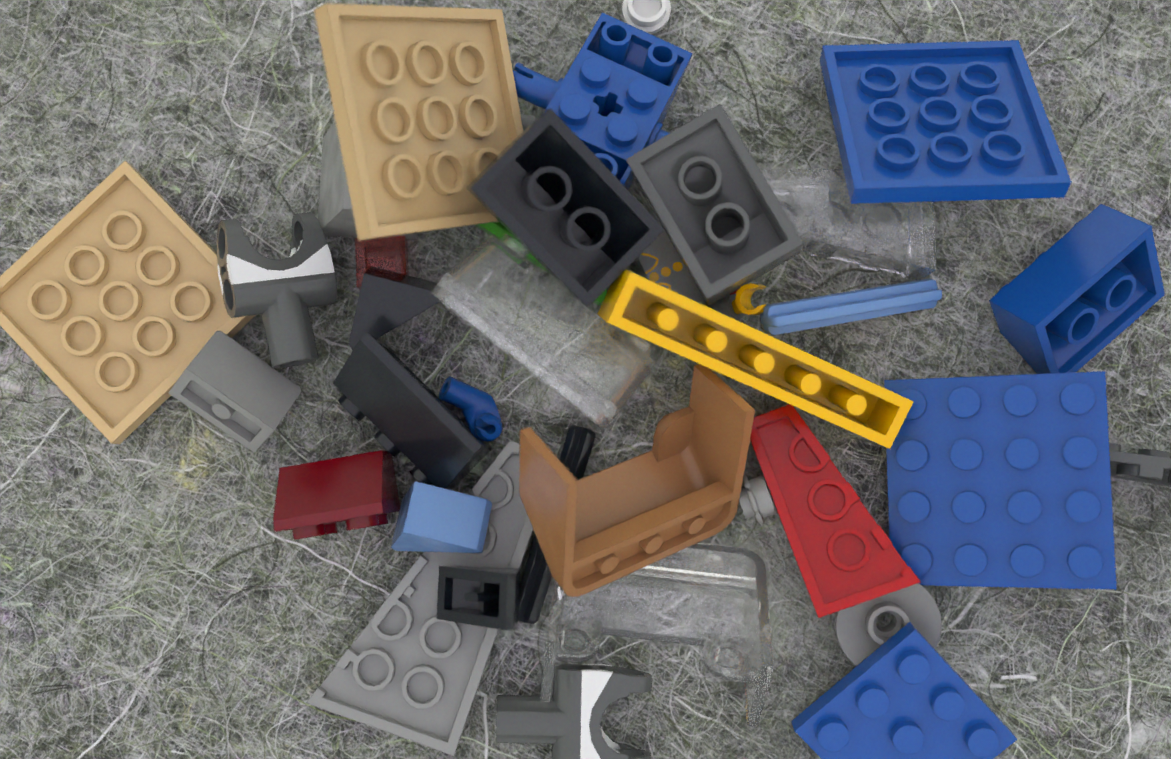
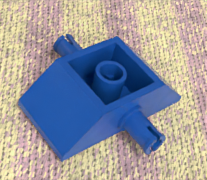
(612, 91)

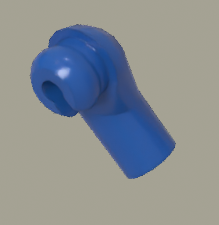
(476, 406)

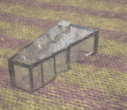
(873, 235)

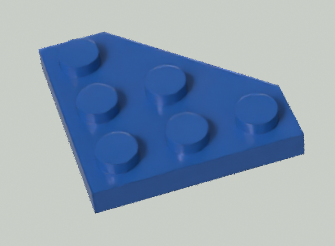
(903, 707)

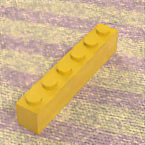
(753, 358)

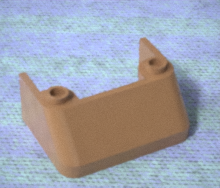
(646, 505)

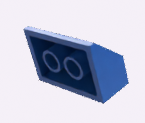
(1081, 292)

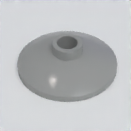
(861, 636)

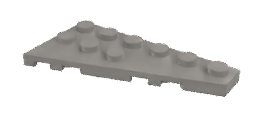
(422, 671)

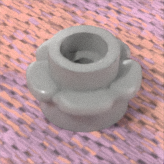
(756, 499)

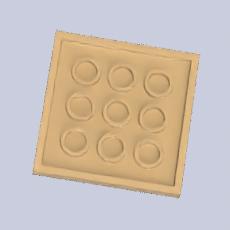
(417, 110)
(116, 302)

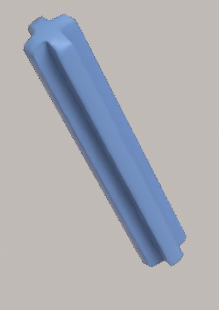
(849, 306)

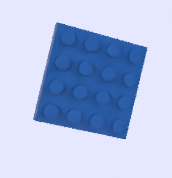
(940, 123)
(1004, 481)

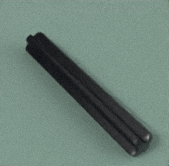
(537, 574)

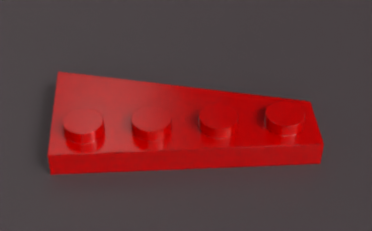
(829, 529)

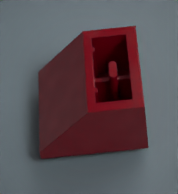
(336, 490)

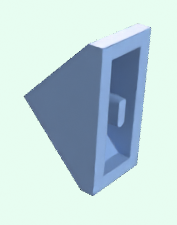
(441, 521)

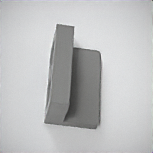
(235, 391)

